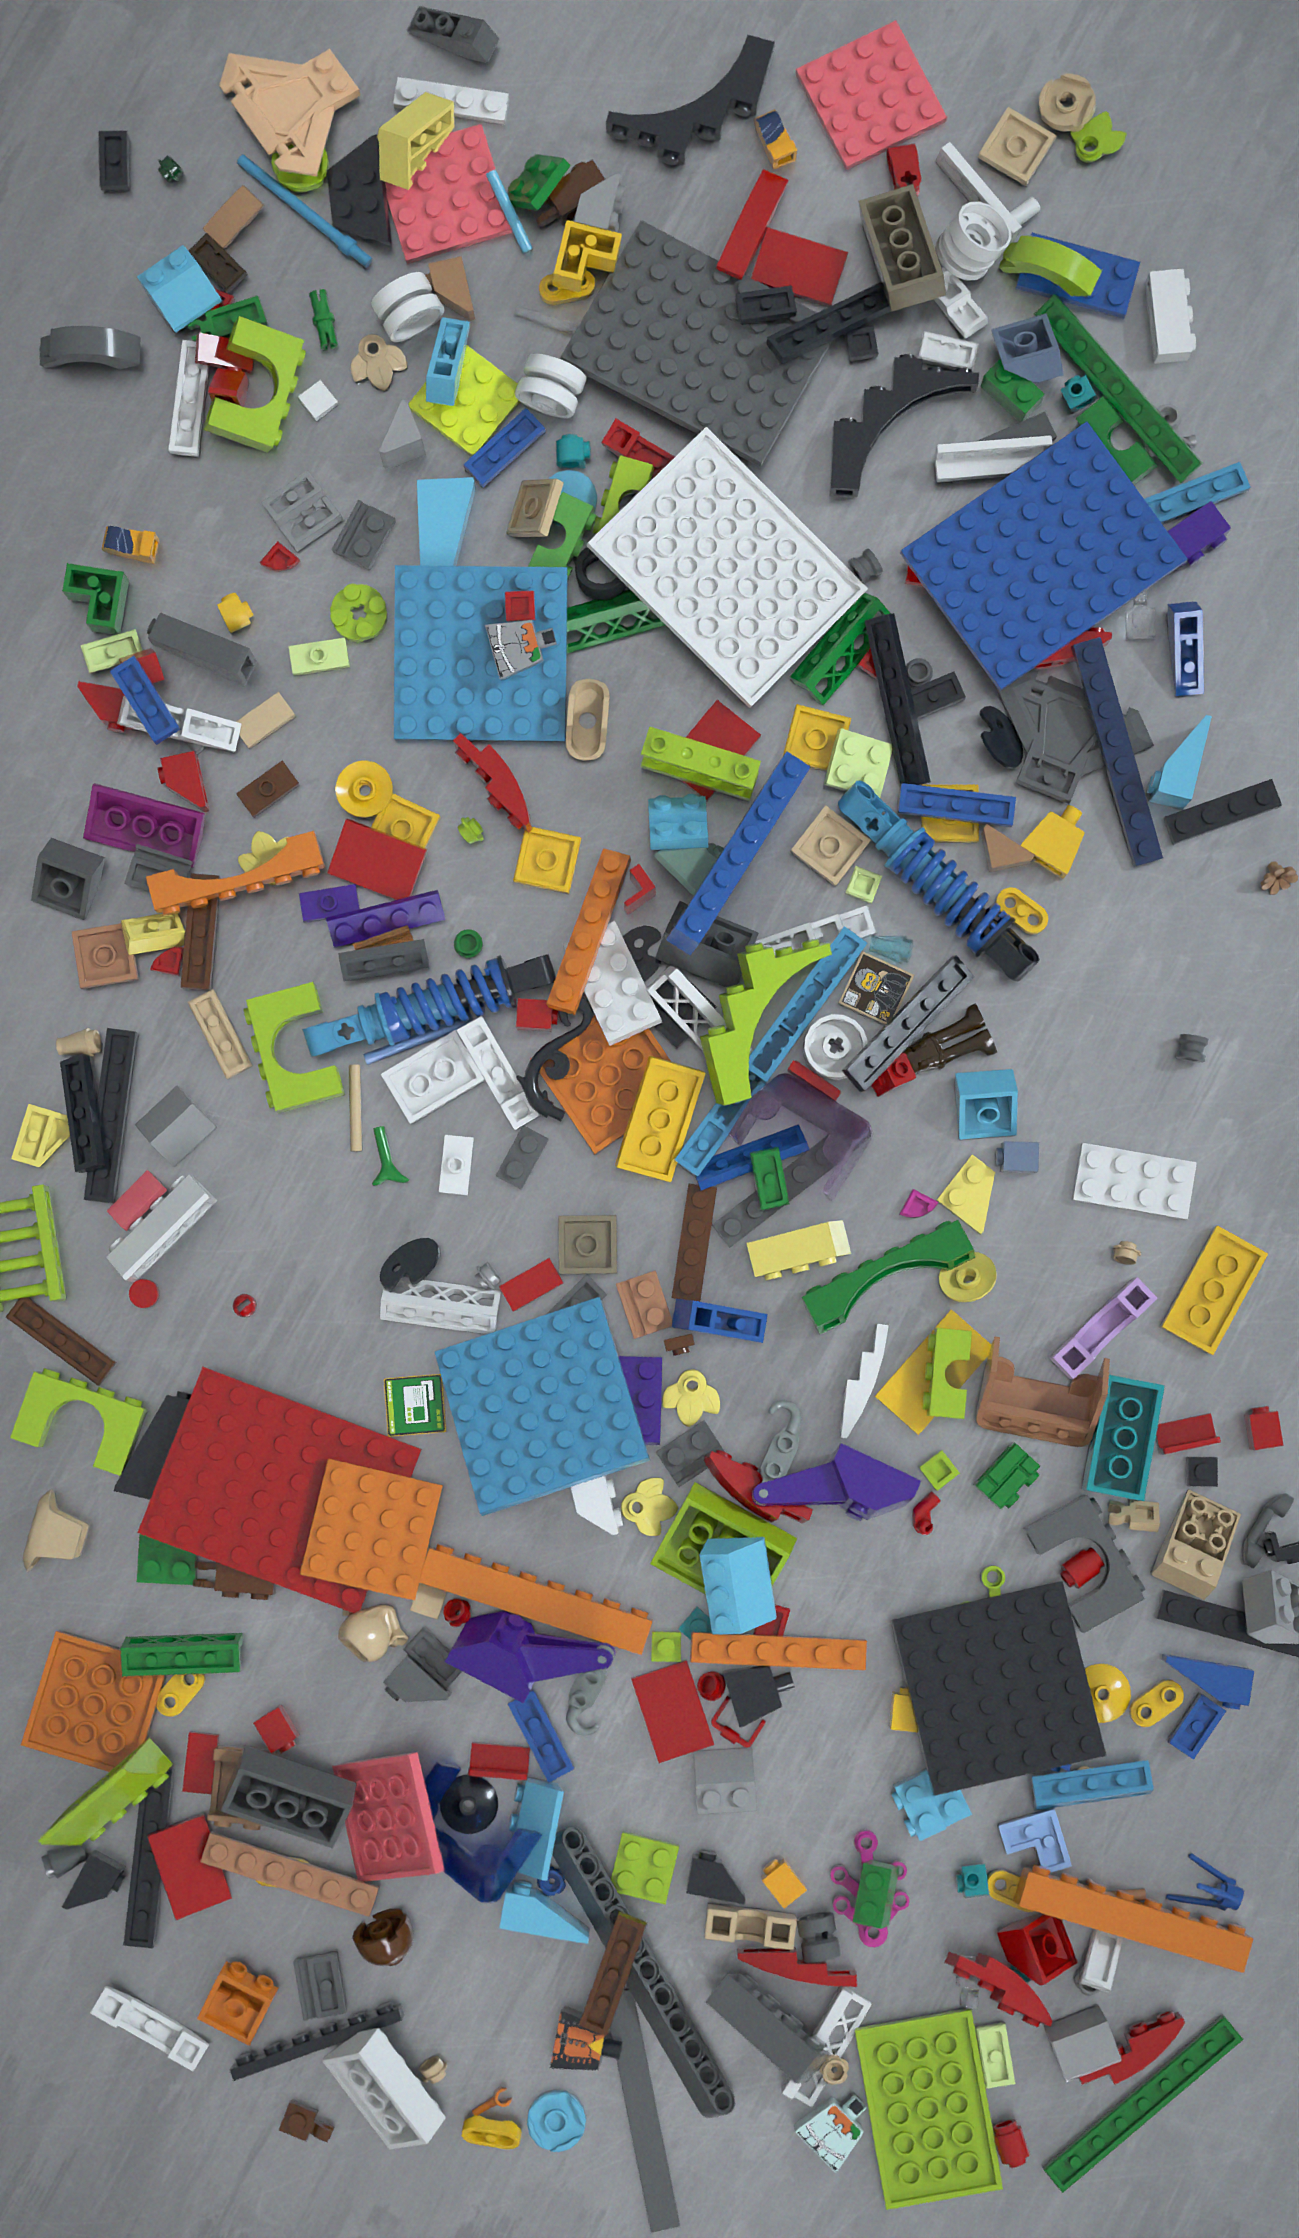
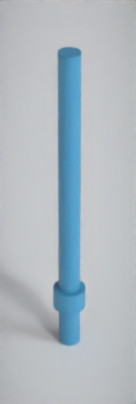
(345, 243)

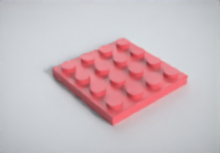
(871, 95)
(449, 199)
(390, 1819)

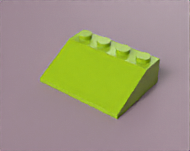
(711, 1516)
(109, 1797)

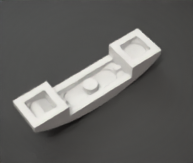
(497, 1072)
(151, 2026)

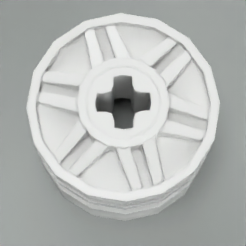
(973, 241)

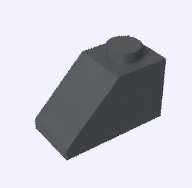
(414, 1684)

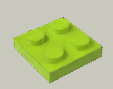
(644, 1867)

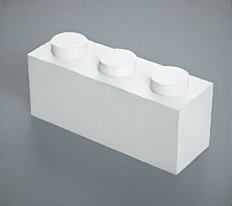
(1170, 315)

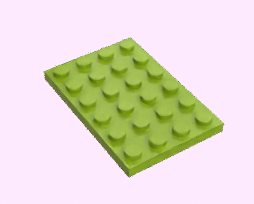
(928, 2108)

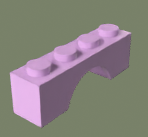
(1103, 1327)

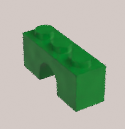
(1103, 420)

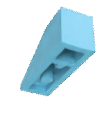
(447, 362)

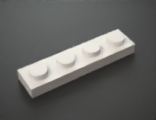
(468, 102)
(188, 403)

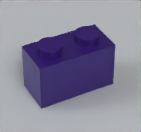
(1199, 532)

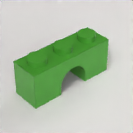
(576, 518)

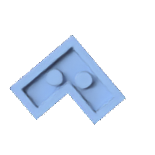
(1037, 1830)

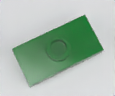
(769, 1178)

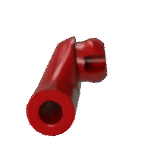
(922, 1513)

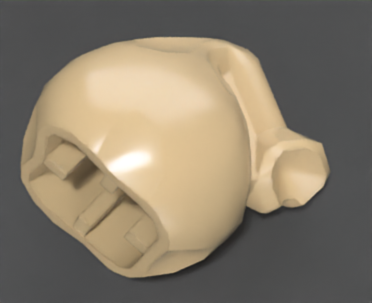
(371, 1632)

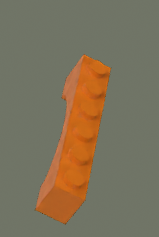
(298, 857)

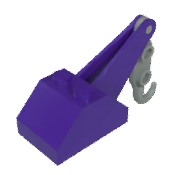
(848, 1479)
(511, 1657)

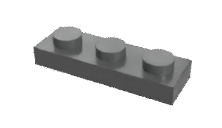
(383, 960)

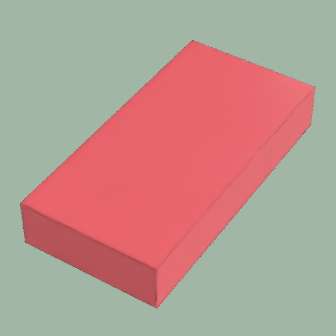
(136, 1200)

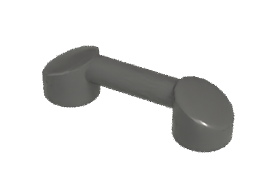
(1252, 1551)

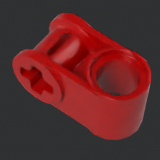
(904, 166)

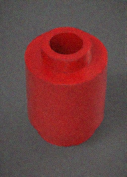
(1081, 1568)
(1011, 2143)

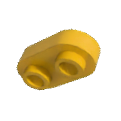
(562, 295)
(1022, 910)
(181, 1692)
(1156, 1702)
(1006, 1894)
(491, 2133)

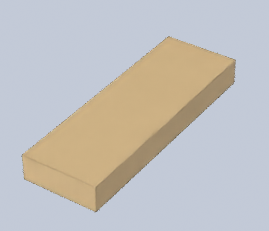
(220, 1034)

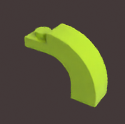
(1053, 262)

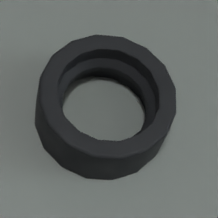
(595, 590)

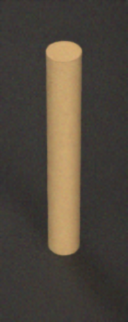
(355, 1108)

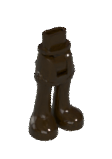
(929, 1054)

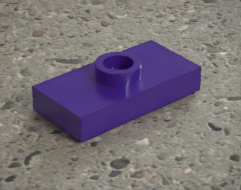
(328, 902)

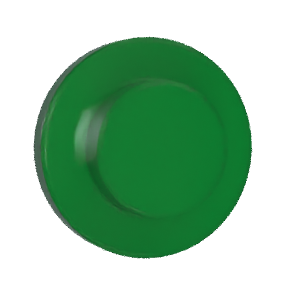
(468, 943)

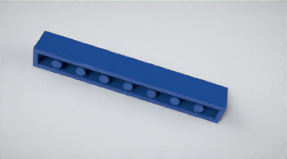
(738, 853)

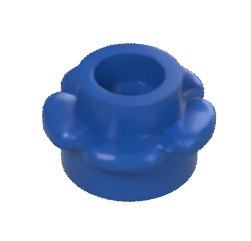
(557, 1887)

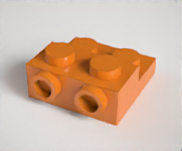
(238, 2002)

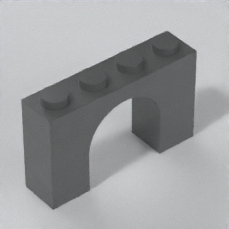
(1118, 1587)

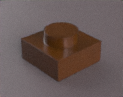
(680, 1344)

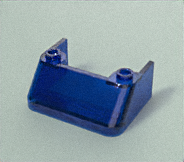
(489, 1869)

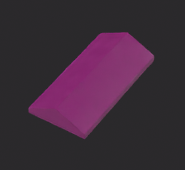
(131, 819)

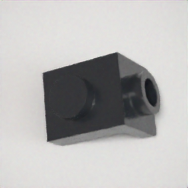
(1280, 1553)

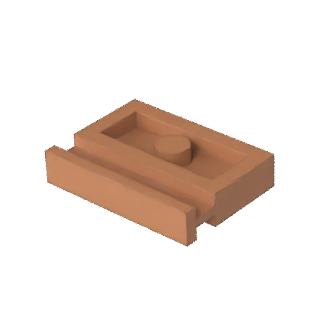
(644, 1304)

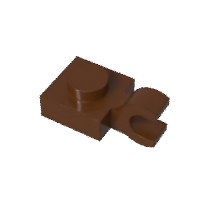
(301, 2121)

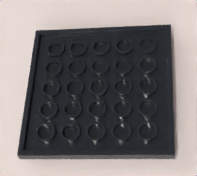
(998, 1688)

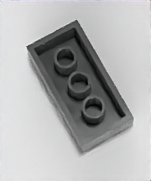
(289, 1796)
(767, 2028)

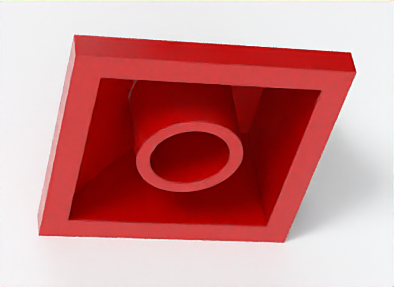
(1038, 1947)

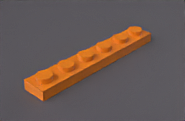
(588, 931)
(778, 1651)

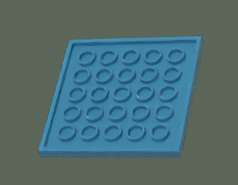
(446, 663)
(541, 1406)

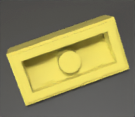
(152, 933)

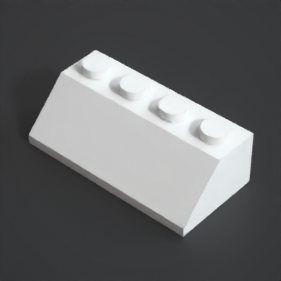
(160, 1229)
(385, 2089)

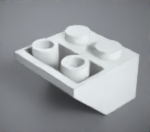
(595, 1503)

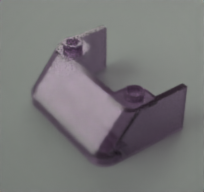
(847, 1130)

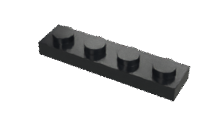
(1222, 811)
(82, 1113)

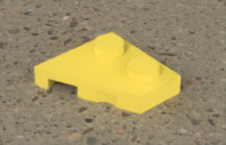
(40, 1135)
(970, 1193)

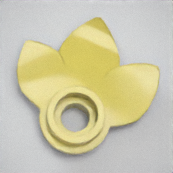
(263, 850)
(691, 1402)
(653, 1506)

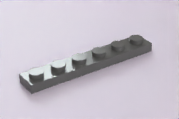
(797, 1176)

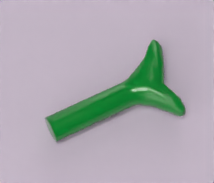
(388, 1170)

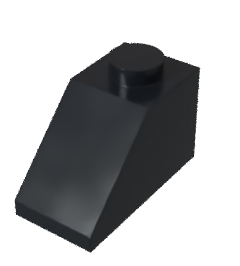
(712, 1879)
(95, 1881)

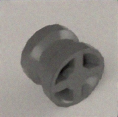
(865, 566)
(1192, 1048)

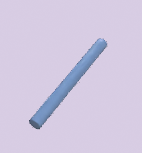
(413, 1041)

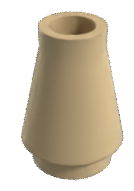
(81, 1042)

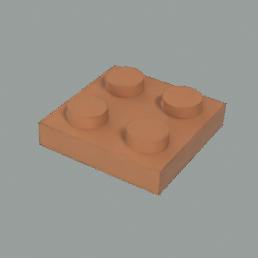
(103, 957)

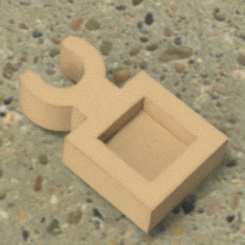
(1139, 1515)

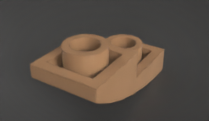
(233, 216)

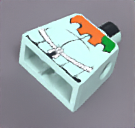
(832, 2129)

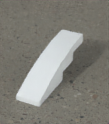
(959, 306)
(194, 725)
(826, 930)
(858, 1391)

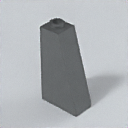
(202, 648)

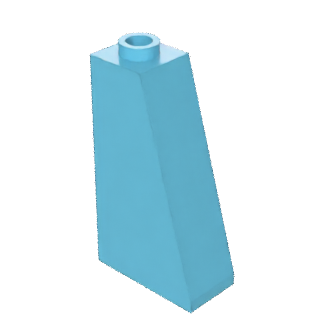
(443, 518)

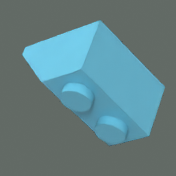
(179, 288)
(986, 1104)

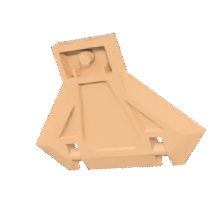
(289, 104)

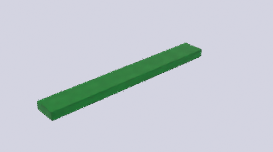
(1120, 390)
(1142, 2103)

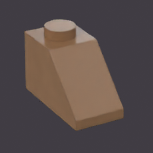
(451, 286)

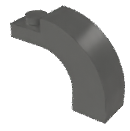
(90, 344)

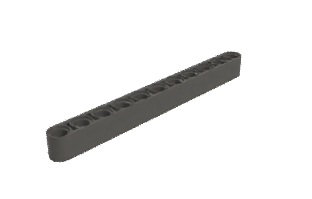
(653, 1982)

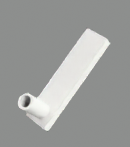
(977, 191)

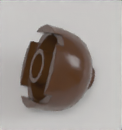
(385, 1939)

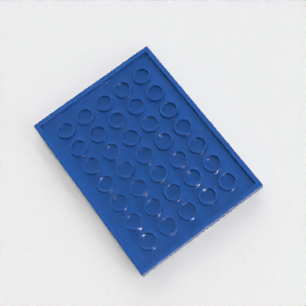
(1043, 556)

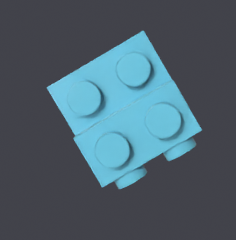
(678, 822)
(927, 1812)

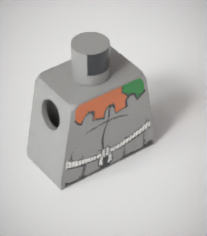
(517, 646)

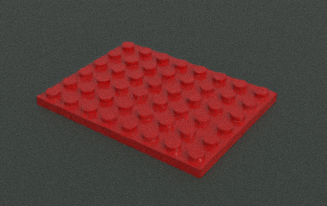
(250, 1480)

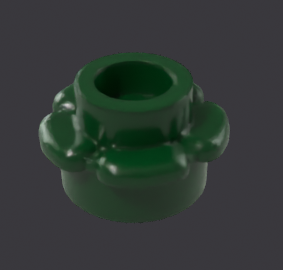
(169, 169)

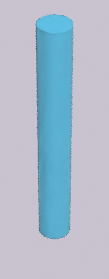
(509, 211)

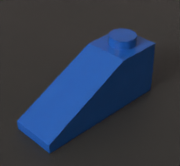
(1186, 647)
(719, 1320)
(1221, 1681)

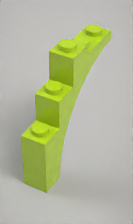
(729, 1048)

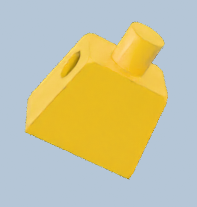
(1056, 841)

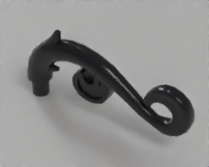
(529, 1083)

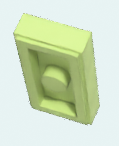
(107, 651)
(319, 656)
(995, 2055)

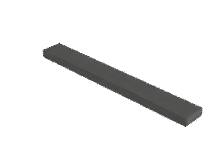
(643, 2117)

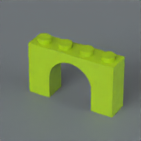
(280, 356)
(268, 1016)
(49, 1393)

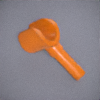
(492, 2102)

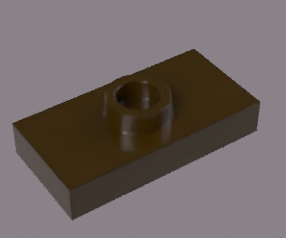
(217, 263)

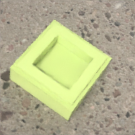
(863, 884)

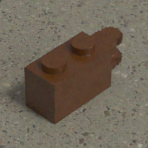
(566, 194)
(233, 1582)

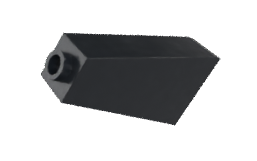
(151, 1453)

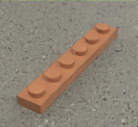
(290, 1874)

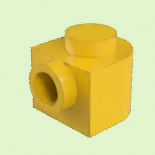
(234, 613)

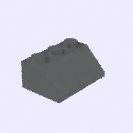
(715, 955)

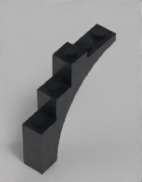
(706, 116)
(880, 408)

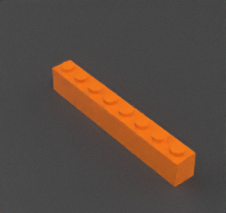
(536, 1600)
(1133, 1919)

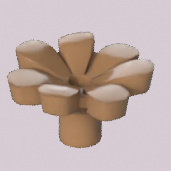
(1278, 878)

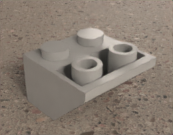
(601, 204)
(1272, 1608)

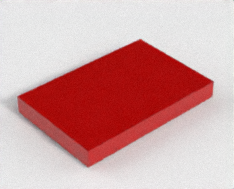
(799, 262)
(723, 730)
(376, 860)
(672, 1711)
(187, 1880)

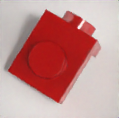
(895, 1075)

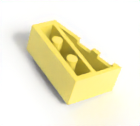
(412, 136)
(798, 1249)

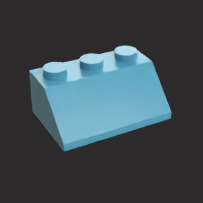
(737, 1584)
(538, 1811)

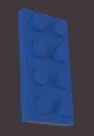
(1111, 291)

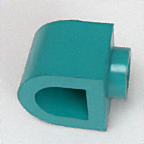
(1078, 393)
(572, 452)
(972, 1881)

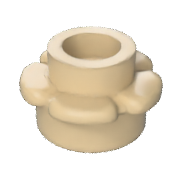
(1126, 1253)
(433, 2070)
(841, 2073)

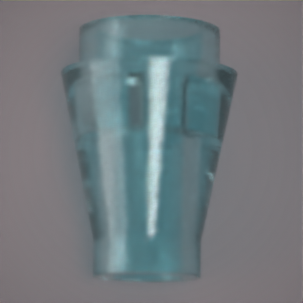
(892, 947)

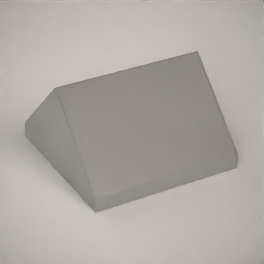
(402, 439)
(175, 1126)
(1083, 2043)

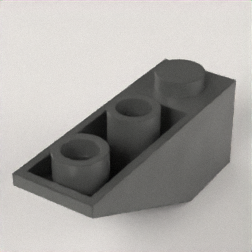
(455, 32)

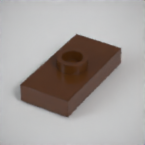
(268, 789)

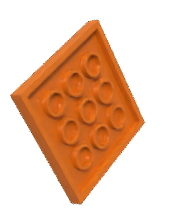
(602, 1082)
(371, 1529)
(88, 1707)

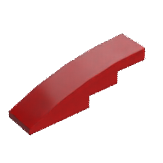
(752, 224)
(785, 1964)

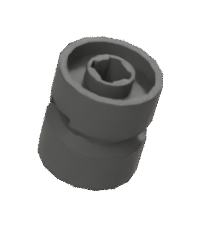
(818, 1947)

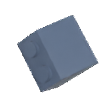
(1029, 349)

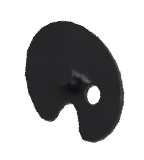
(1003, 741)
(646, 964)
(416, 1260)

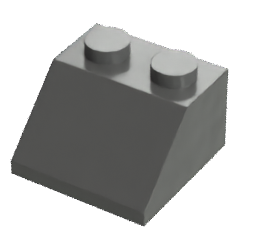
(67, 878)

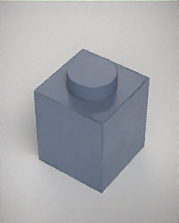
(1018, 1157)

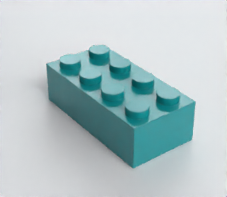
(1124, 1439)

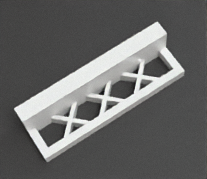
(986, 458)
(691, 996)
(439, 1309)
(823, 2030)

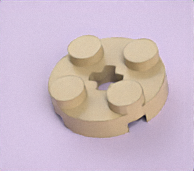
(1072, 117)

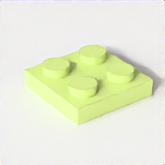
(858, 759)

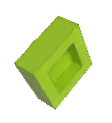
(939, 1470)
(666, 1646)

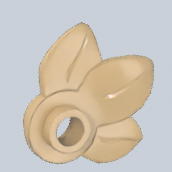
(377, 366)

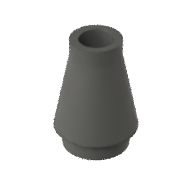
(62, 1860)

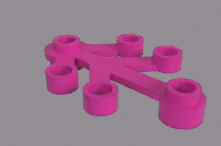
(852, 1886)

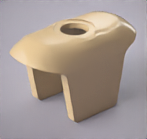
(593, 698)
(53, 1533)

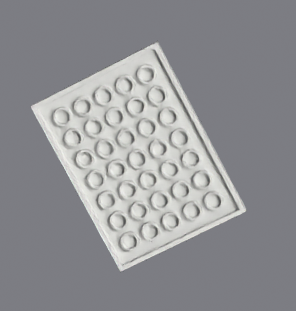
(727, 567)

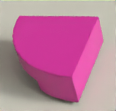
(917, 1205)

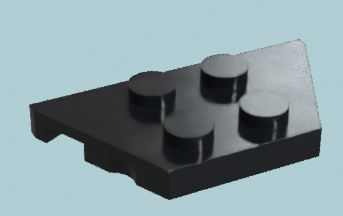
(359, 195)

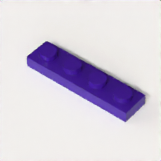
(385, 917)

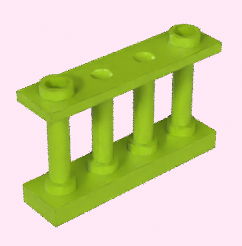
(699, 763)
(47, 1258)

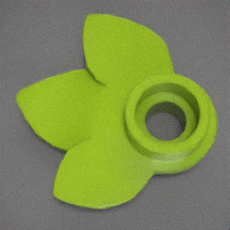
(1099, 135)

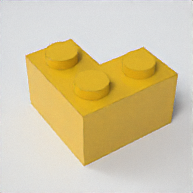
(584, 247)

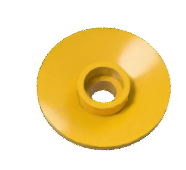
(356, 777)
(1119, 1693)

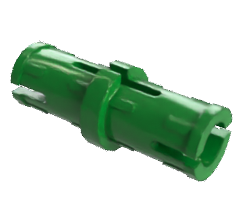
(323, 319)

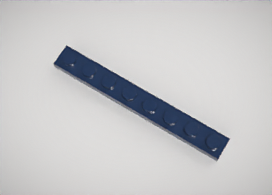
(1117, 751)

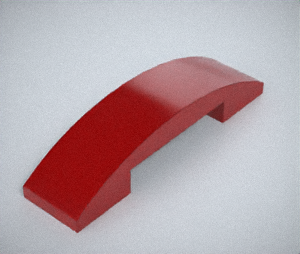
(627, 442)

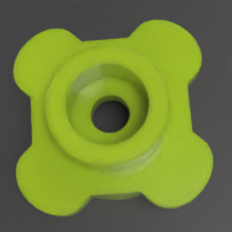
(470, 830)

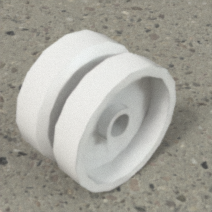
(407, 307)
(550, 385)
(828, 1031)

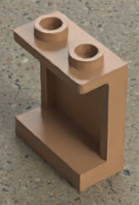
(225, 1763)

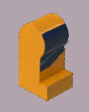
(775, 139)
(131, 544)

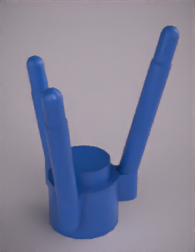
(1225, 1893)

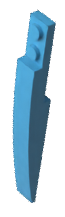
(774, 1047)

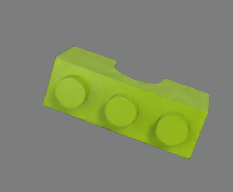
(628, 478)
(946, 1347)

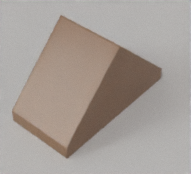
(1003, 852)

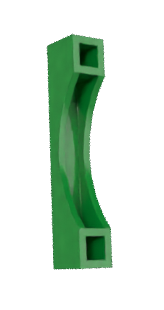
(941, 1249)

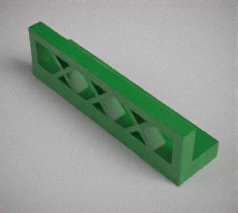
(600, 611)
(836, 643)
(181, 1654)

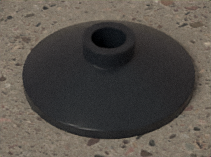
(484, 1800)

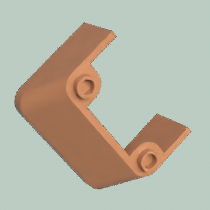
(1040, 1407)

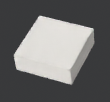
(318, 400)

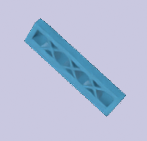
(1092, 1785)

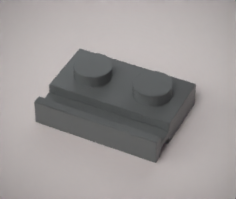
(363, 534)
(151, 861)
(687, 1452)
(320, 1986)

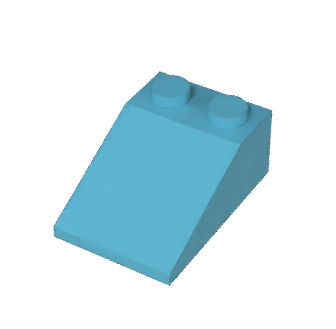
(1177, 778)
(535, 1913)

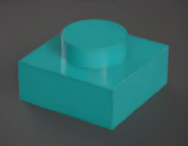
(696, 1622)

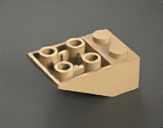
(1196, 1545)

